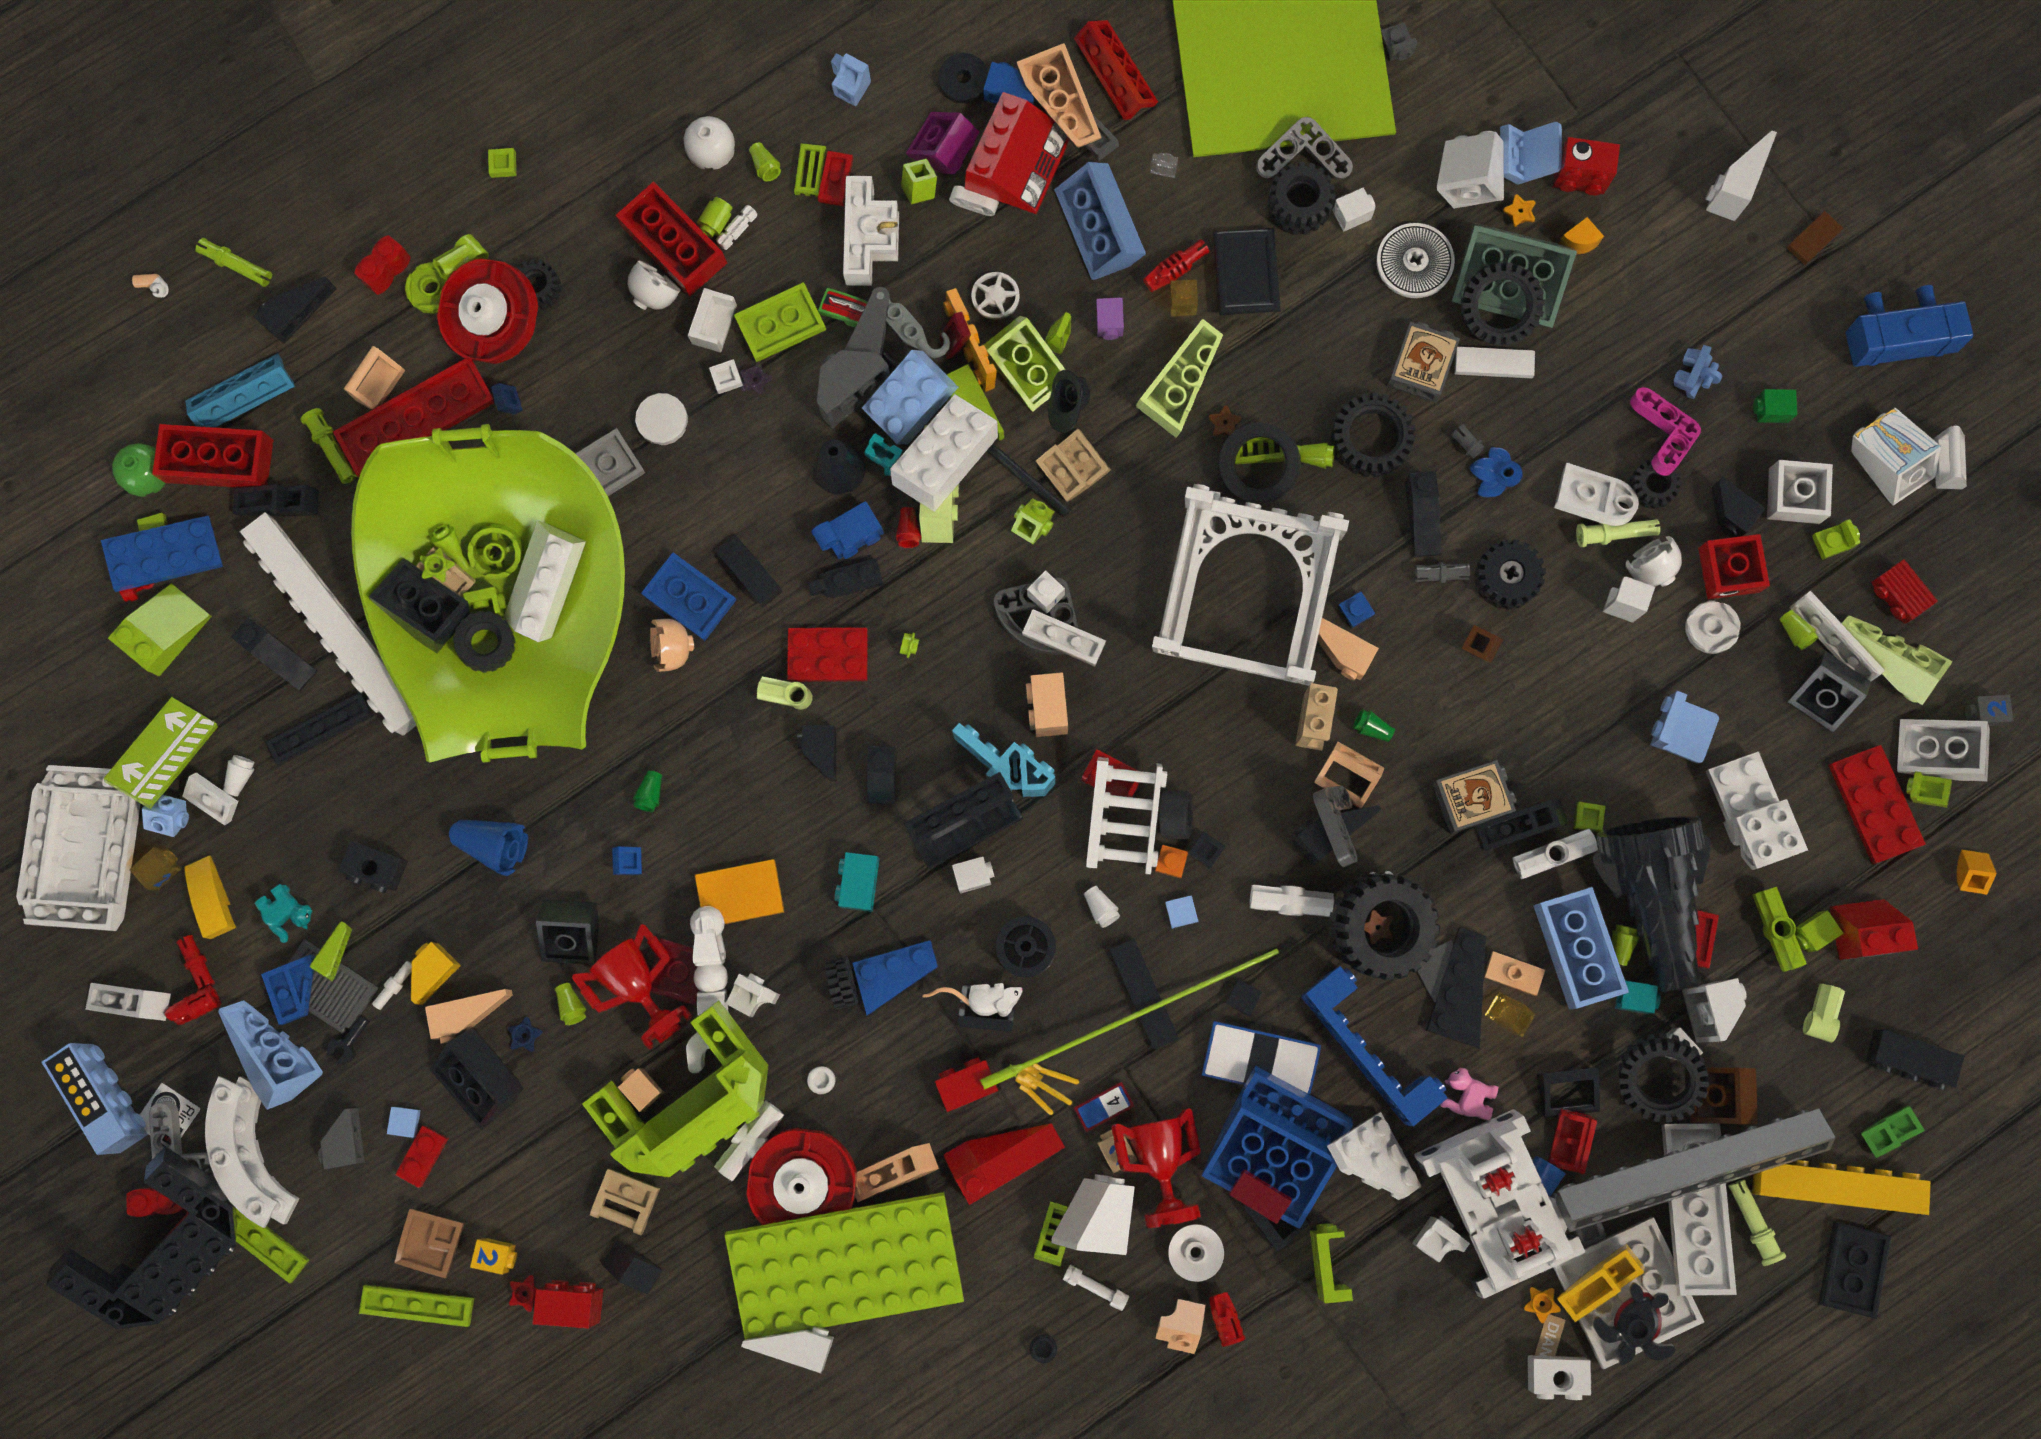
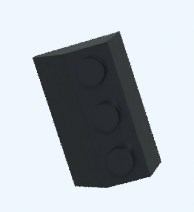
(476, 1077)

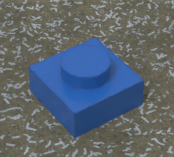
(1356, 610)
(627, 861)

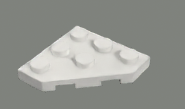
(1375, 1157)

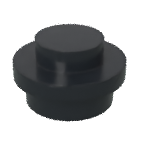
(1043, 1348)

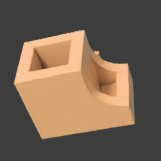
(1182, 1327)

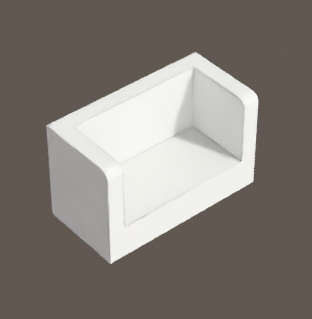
(712, 320)
(1629, 600)

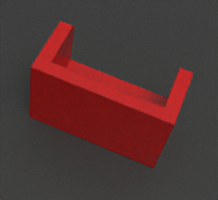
(1116, 787)

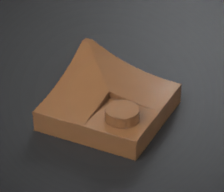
(428, 1243)

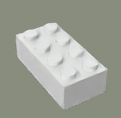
(944, 452)

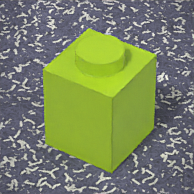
(918, 181)
(1817, 931)

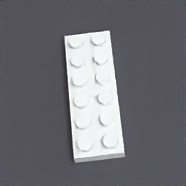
(1700, 1224)

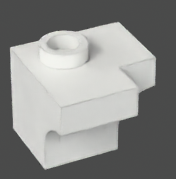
(750, 994)
(1438, 1238)

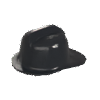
(1067, 399)

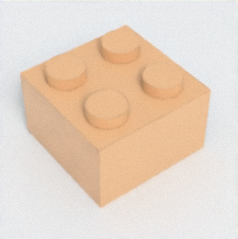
(1049, 704)

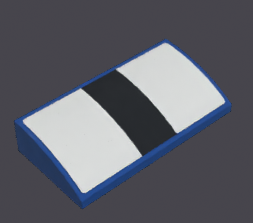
(1236, 1051)

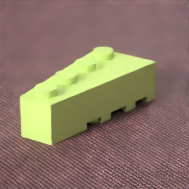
(1176, 387)

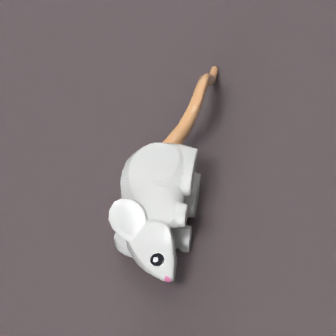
(987, 1000)

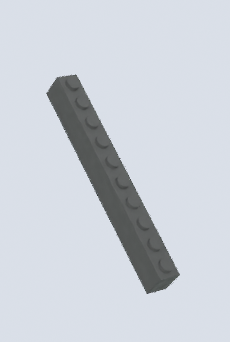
(1694, 1169)

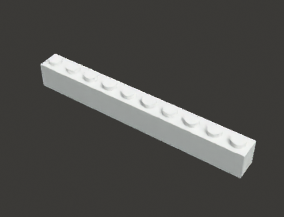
(329, 618)

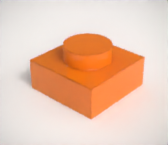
(1171, 861)

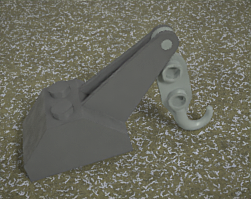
(859, 370)

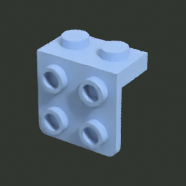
(1531, 152)
(1684, 728)

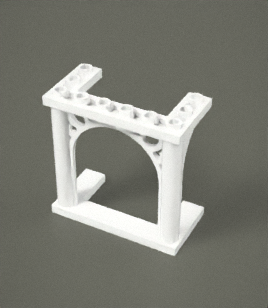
(1325, 539)

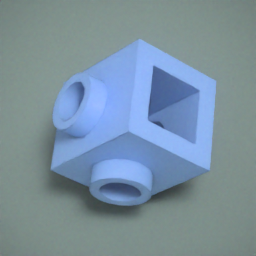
(166, 816)

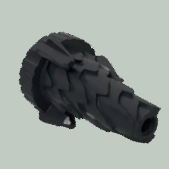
(1659, 870)

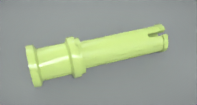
(1605, 533)
(1761, 1234)

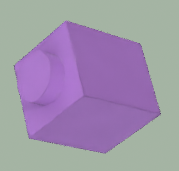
(1109, 318)

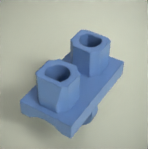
(1700, 362)

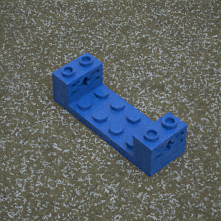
(1410, 1104)

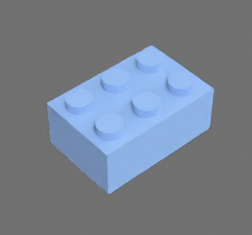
(909, 397)

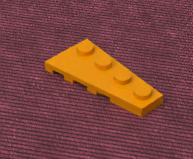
(984, 372)

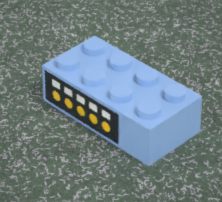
(95, 1098)

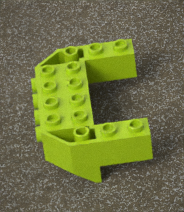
(699, 1116)

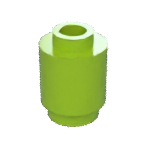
(715, 217)

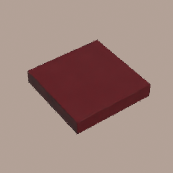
(677, 976)

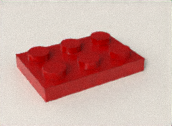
(827, 654)

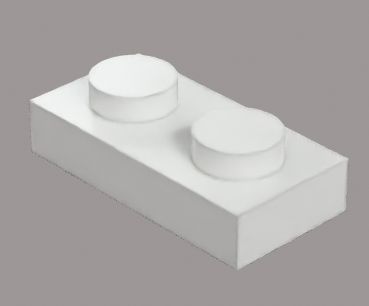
(210, 798)

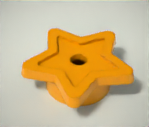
(1517, 217)
(1542, 1311)

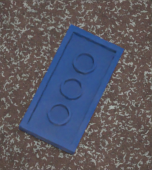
(161, 553)

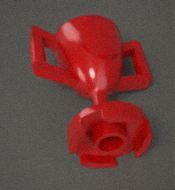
(629, 978)
(1159, 1153)

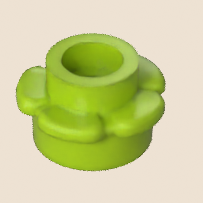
(909, 644)

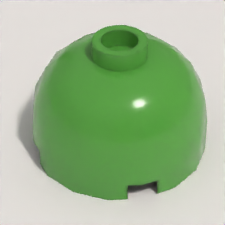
(134, 470)

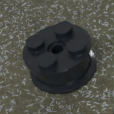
(1016, 933)

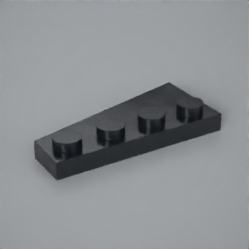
(1460, 996)

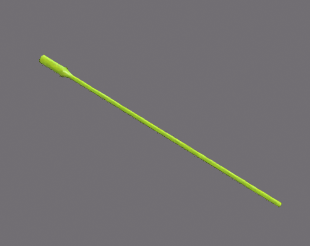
(1013, 1070)

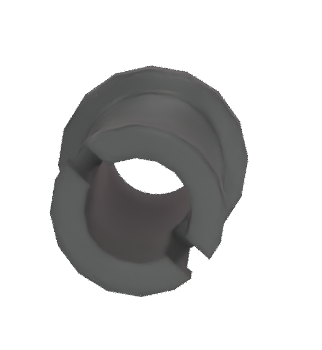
(1468, 442)

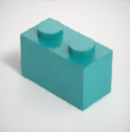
(858, 881)

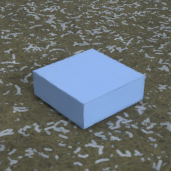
(1181, 912)
(403, 1122)

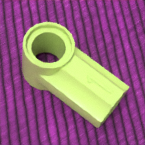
(782, 692)
(1823, 1019)

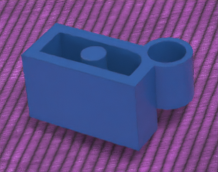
(849, 531)

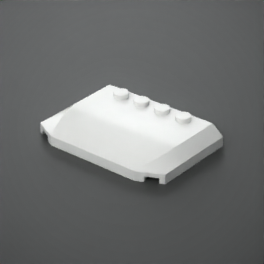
(77, 851)

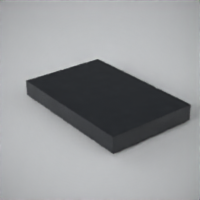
(1855, 1270)

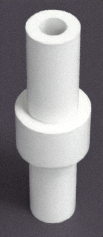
(393, 985)

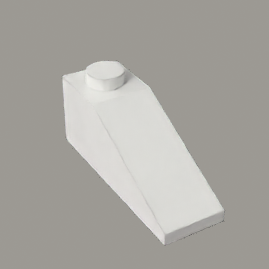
(128, 1001)
(800, 1348)

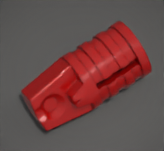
(1226, 1319)

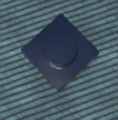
(506, 398)

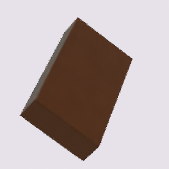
(1815, 238)

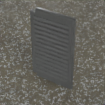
(338, 1001)

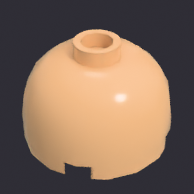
(669, 644)

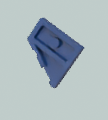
(290, 989)

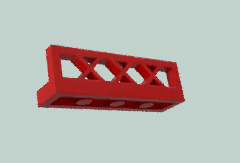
(1112, 68)

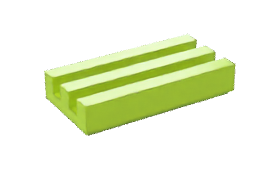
(800, 169)

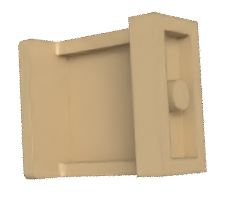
(1316, 716)

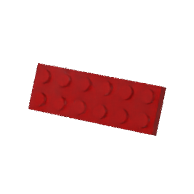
(415, 413)

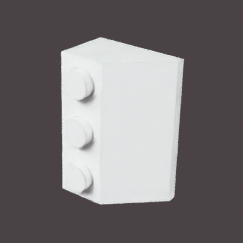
(1714, 1008)

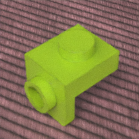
(1929, 790)

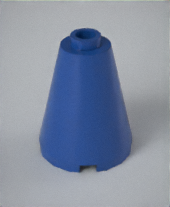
(491, 843)

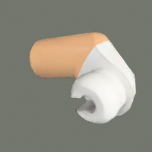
(153, 282)

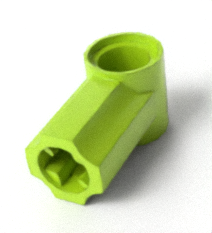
(464, 251)

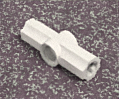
(1570, 848)
(1291, 900)
(748, 1141)

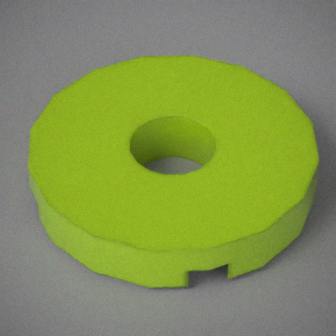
(416, 285)

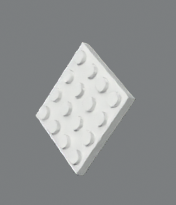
(1658, 1277)

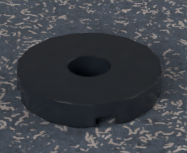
(963, 64)

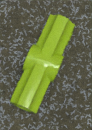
(1785, 946)

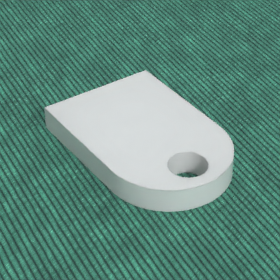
(1595, 496)

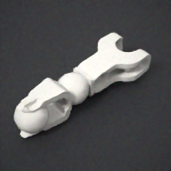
(709, 975)

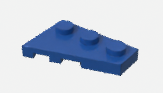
(891, 973)

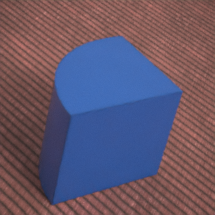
(1548, 1174)

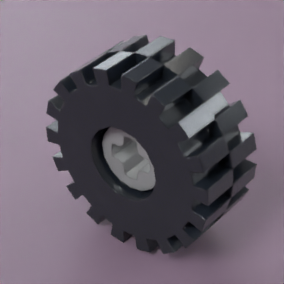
(1494, 580)

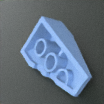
(270, 1060)

